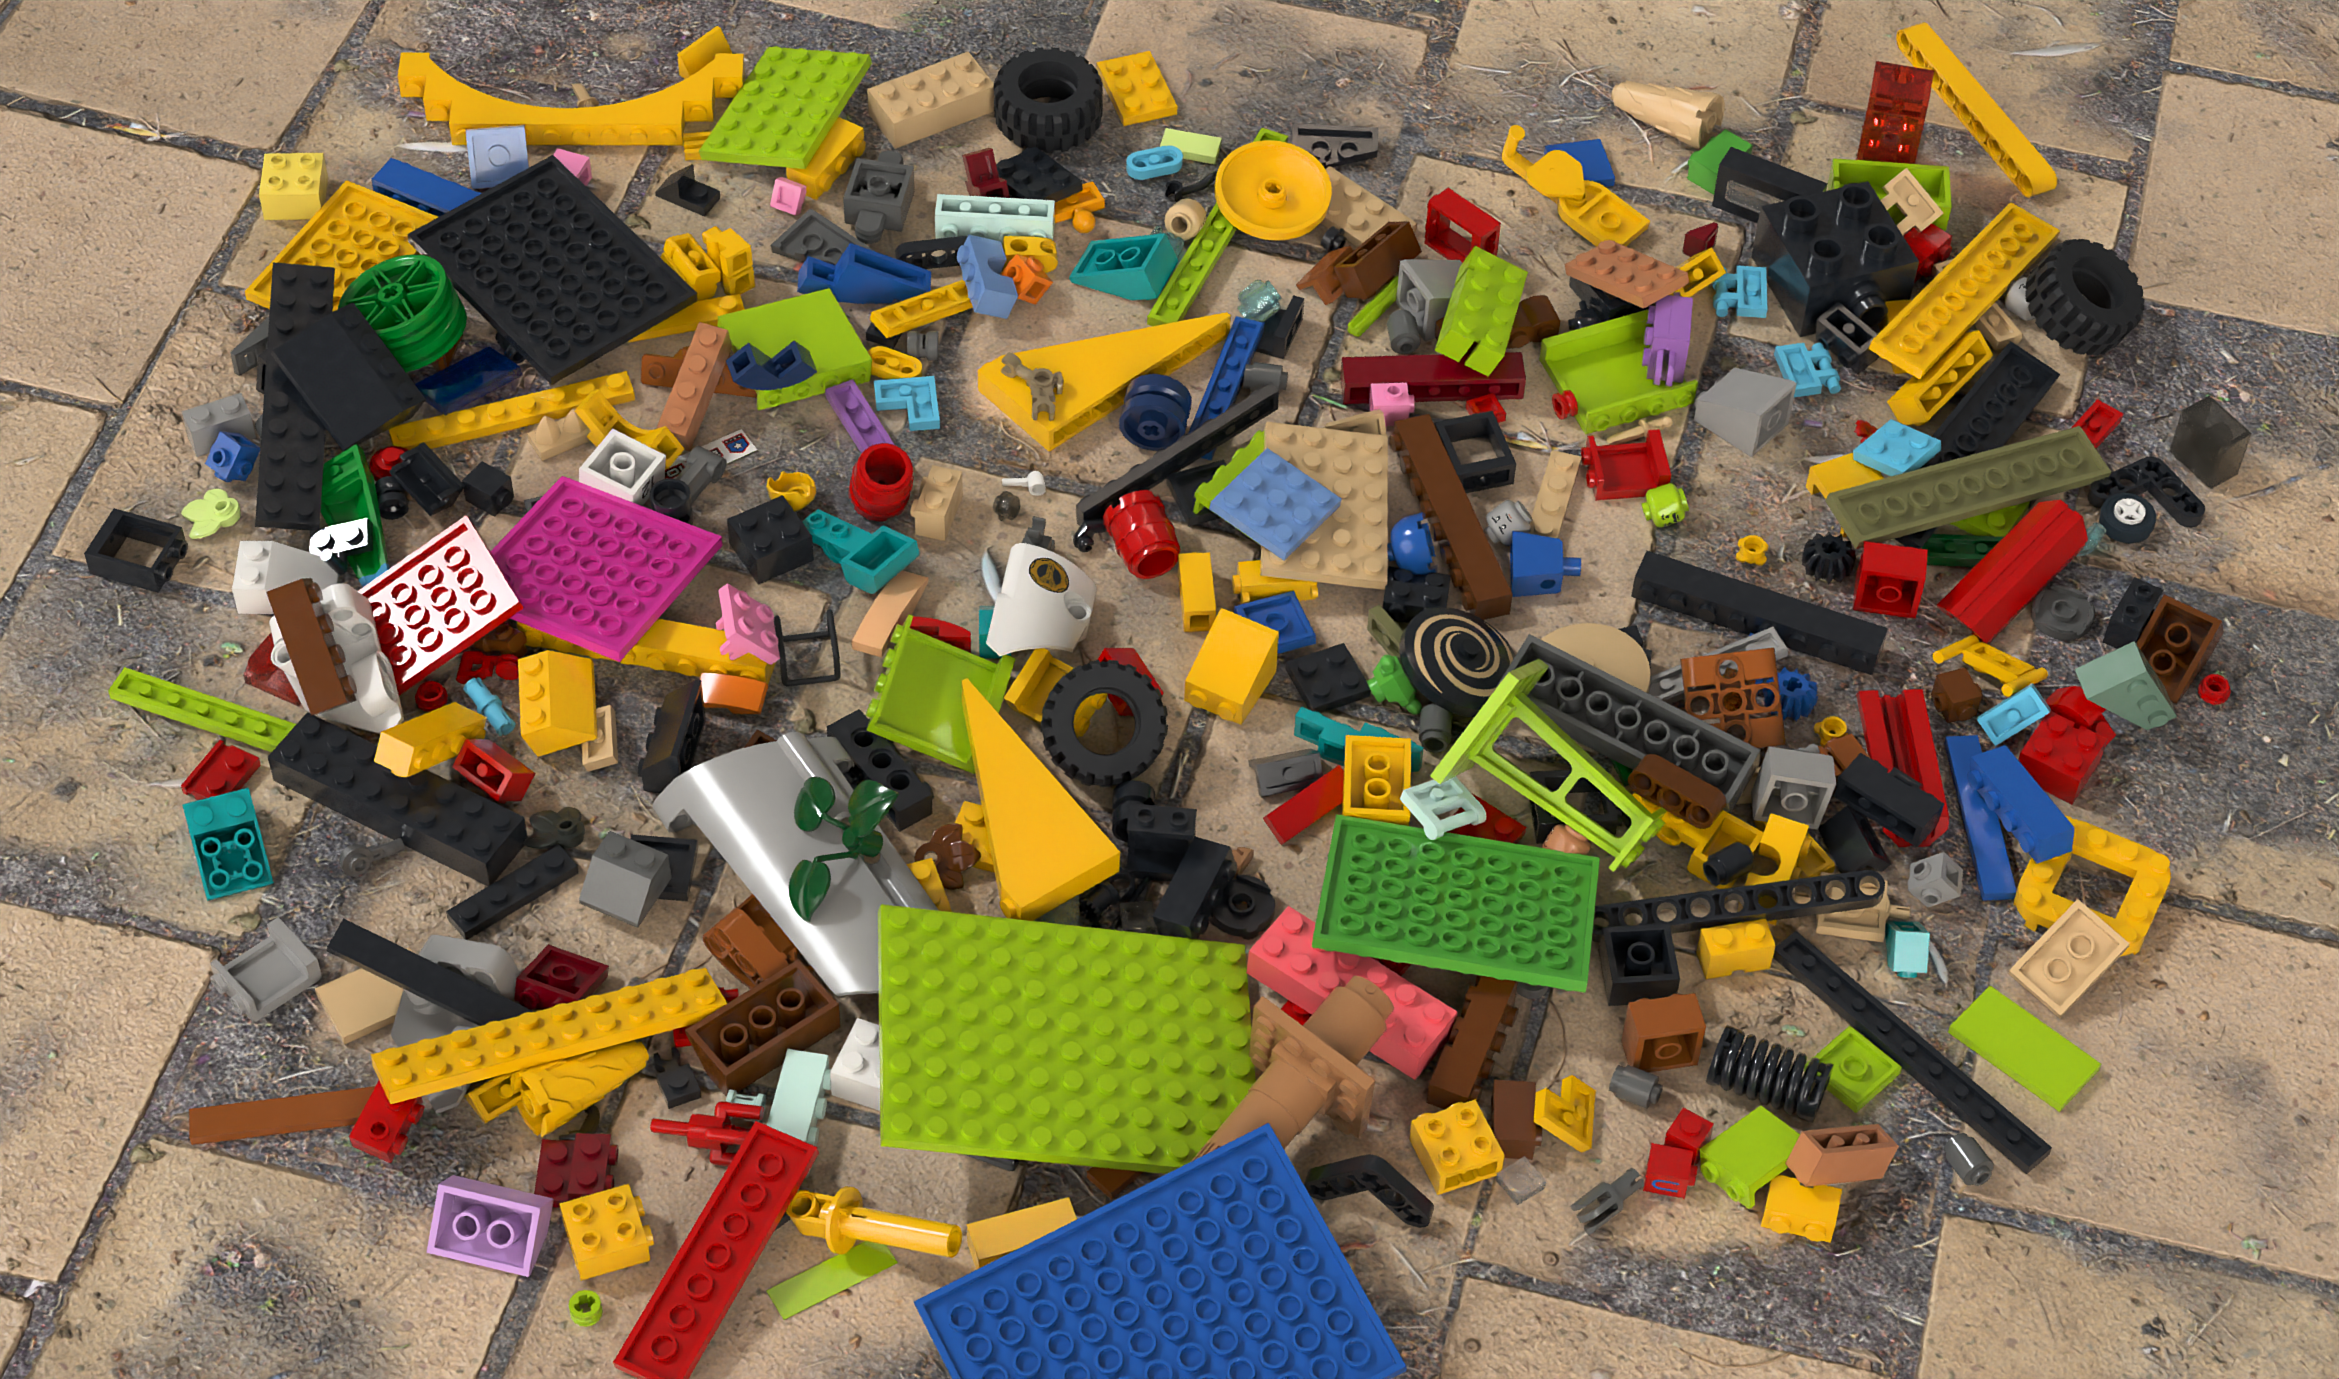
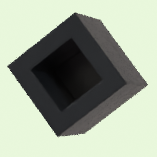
(488, 488)

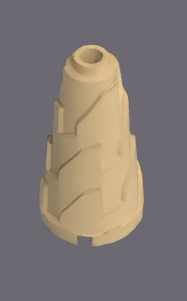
(1674, 111)

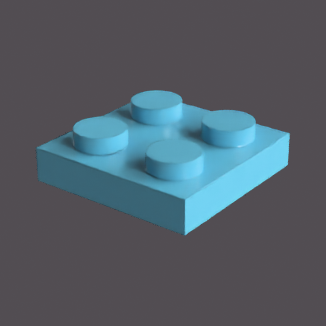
(1896, 449)

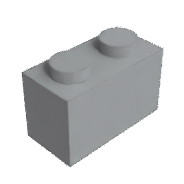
(207, 420)

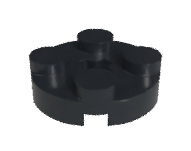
(1245, 922)

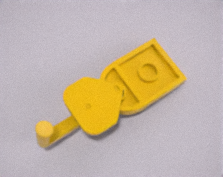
(1580, 203)

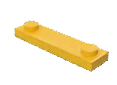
(922, 309)
(688, 319)

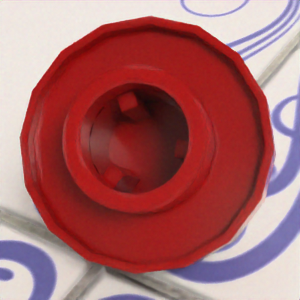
(384, 460)

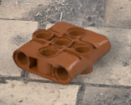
(1751, 666)

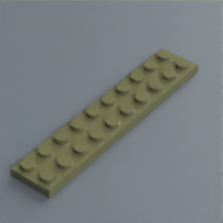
(1967, 487)

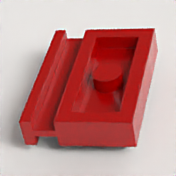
(221, 772)

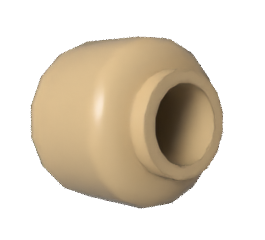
(1185, 219)

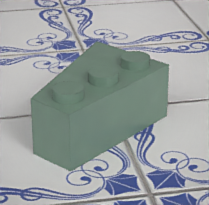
(2127, 687)

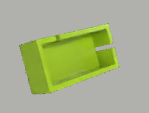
(1931, 177)
(1481, 310)

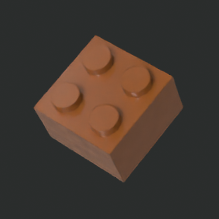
(1663, 1032)

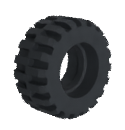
(1048, 75)
(2058, 300)
(1112, 679)

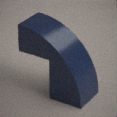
(760, 372)

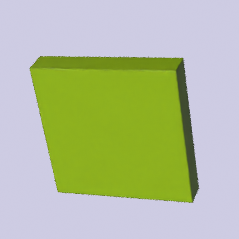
(1858, 1068)

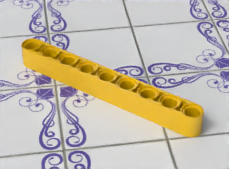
(1977, 111)

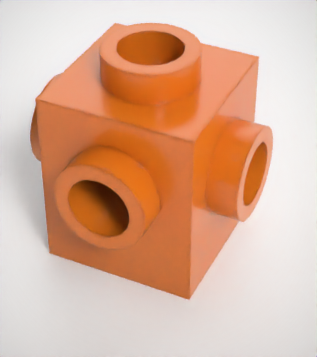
(1028, 278)

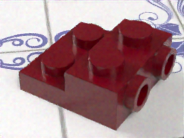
(558, 978)
(575, 1167)

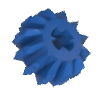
(1796, 693)

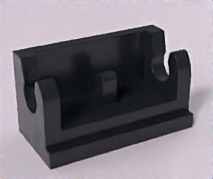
(427, 479)

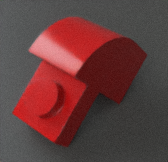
(2073, 705)

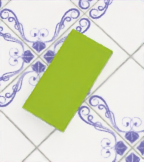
(2024, 1048)

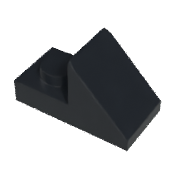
(688, 193)

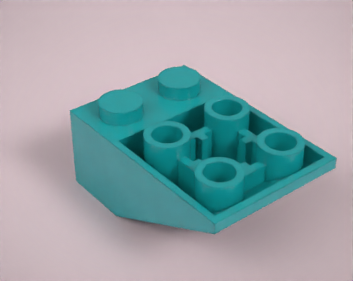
(228, 844)

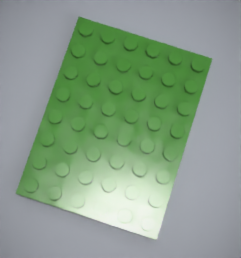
(1458, 903)

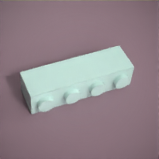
(800, 1095)

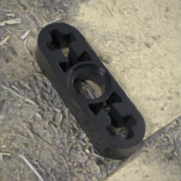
(917, 248)

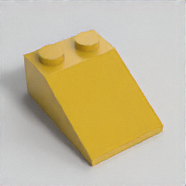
(1375, 778)

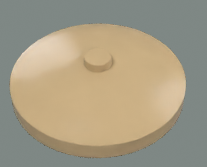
(1606, 650)

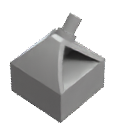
(1794, 785)

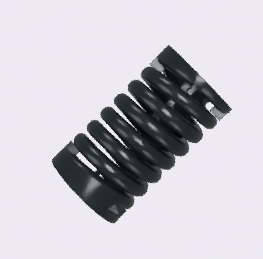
(1764, 1079)

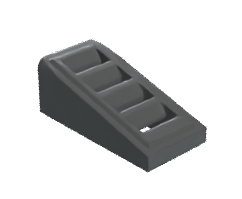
(253, 346)

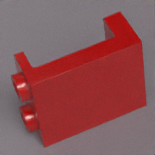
(1626, 469)

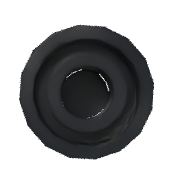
(391, 498)

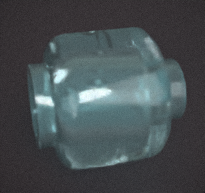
(1259, 301)

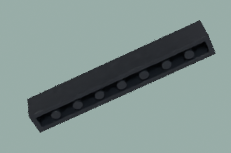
(1754, 609)

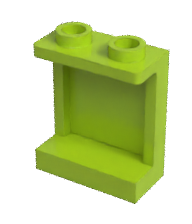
(1748, 1155)

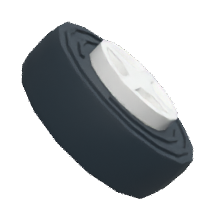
(2127, 518)

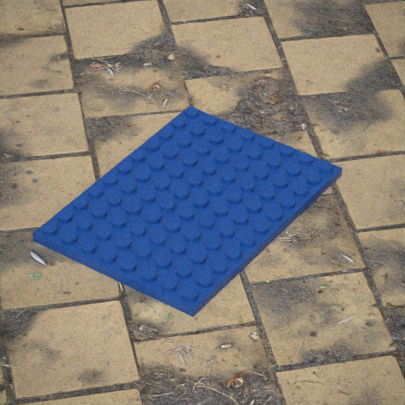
(1177, 1280)

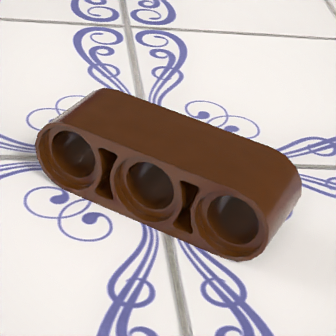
(1677, 791)

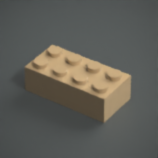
(931, 100)

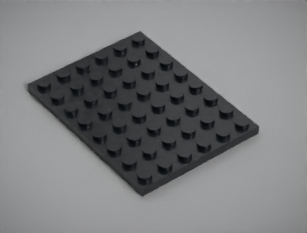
(553, 269)

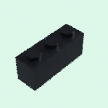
(1195, 889)

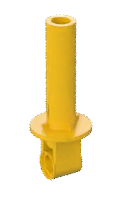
(844, 1220)

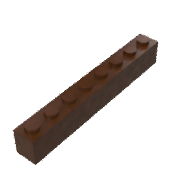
(1451, 518)

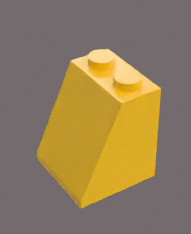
(1232, 667)

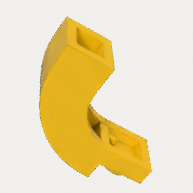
(602, 418)

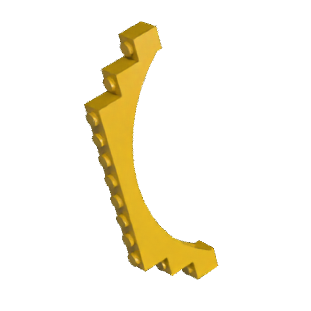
(640, 121)

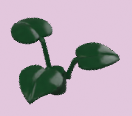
(867, 808)

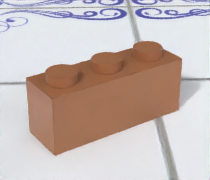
(1841, 1155)

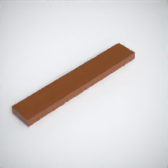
(277, 1115)

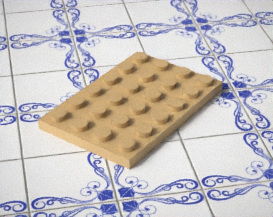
(1354, 539)

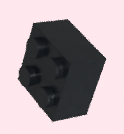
(770, 539)
(1638, 963)

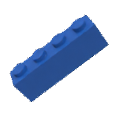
(420, 188)
(2021, 804)

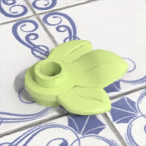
(211, 512)

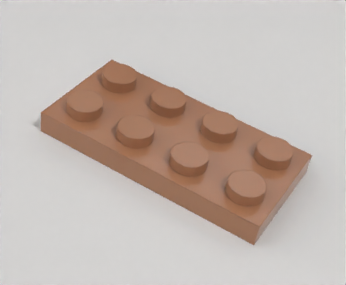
(1626, 273)

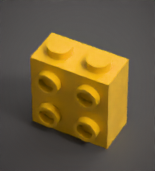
(1456, 1146)
(606, 1231)

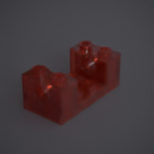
(1895, 113)

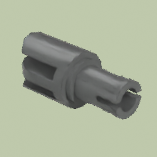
(1606, 1200)

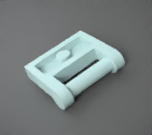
(1433, 799)

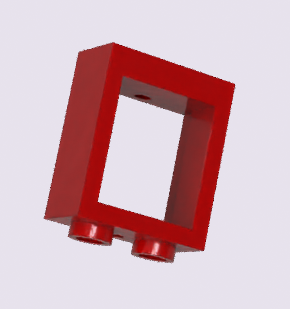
(1447, 242)

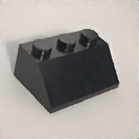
(675, 737)

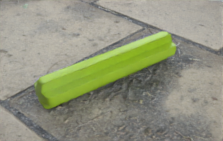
(1374, 309)

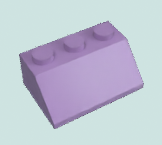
(489, 1225)

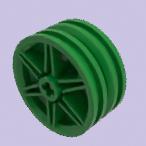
(410, 308)

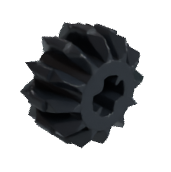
(1828, 557)

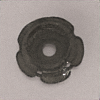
(1006, 506)

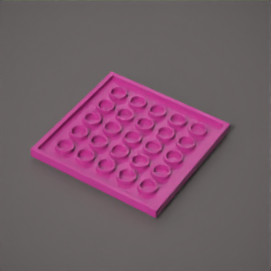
(599, 566)

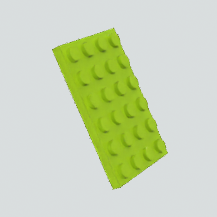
(785, 107)

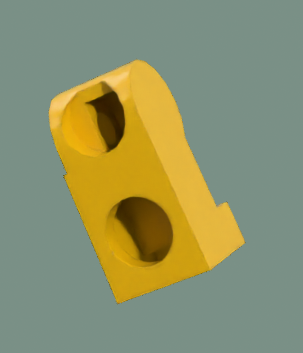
(1040, 248)

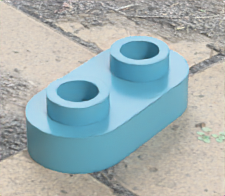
(1154, 162)

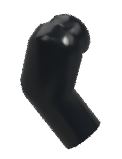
(1083, 537)

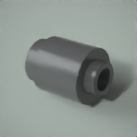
(1403, 332)
(1262, 374)
(1435, 728)
(1636, 1086)
(1968, 1159)

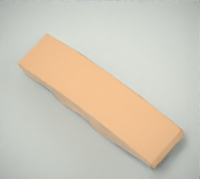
(890, 608)

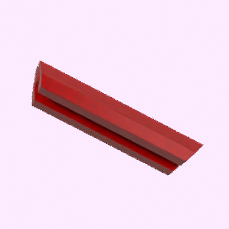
(2016, 569)
(1901, 737)

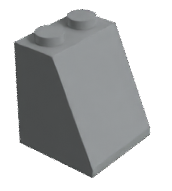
(1426, 291)
(1746, 408)

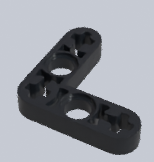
(2147, 481)
(1376, 1176)

